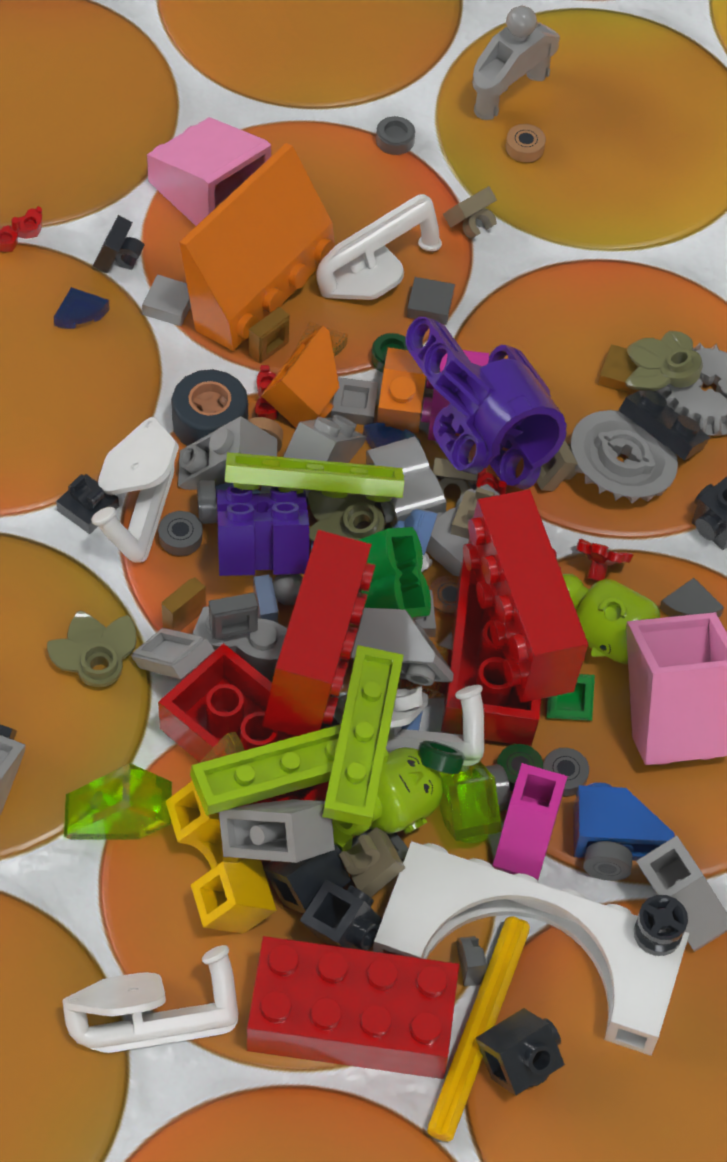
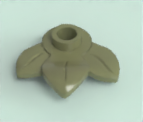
(664, 362)
(343, 514)
(94, 644)

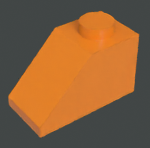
(306, 380)
(401, 391)

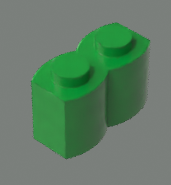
(397, 573)

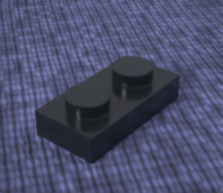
(670, 428)

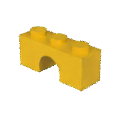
(235, 890)

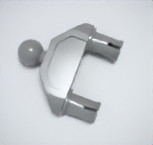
(514, 51)

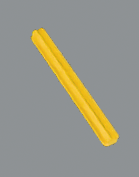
(481, 1018)

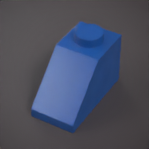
(616, 817)

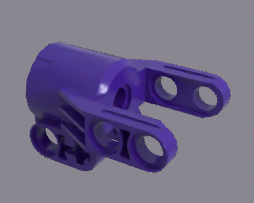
(489, 406)

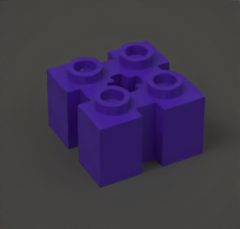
(262, 532)

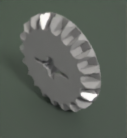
(707, 406)
(606, 435)

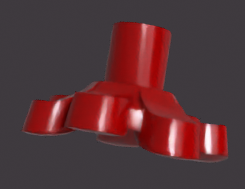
(601, 558)

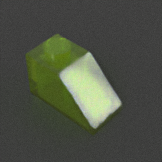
(470, 804)
(118, 806)

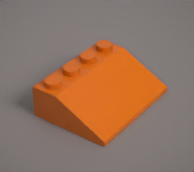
(255, 249)

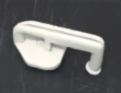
(363, 264)
(138, 463)
(469, 743)
(145, 992)

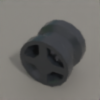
(663, 913)

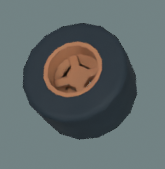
(206, 403)

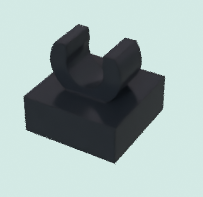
(119, 247)
(83, 501)

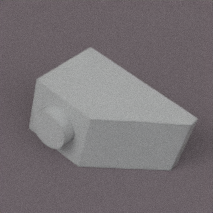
(276, 831)

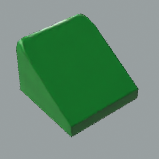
(574, 705)

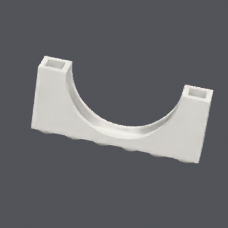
(447, 892)

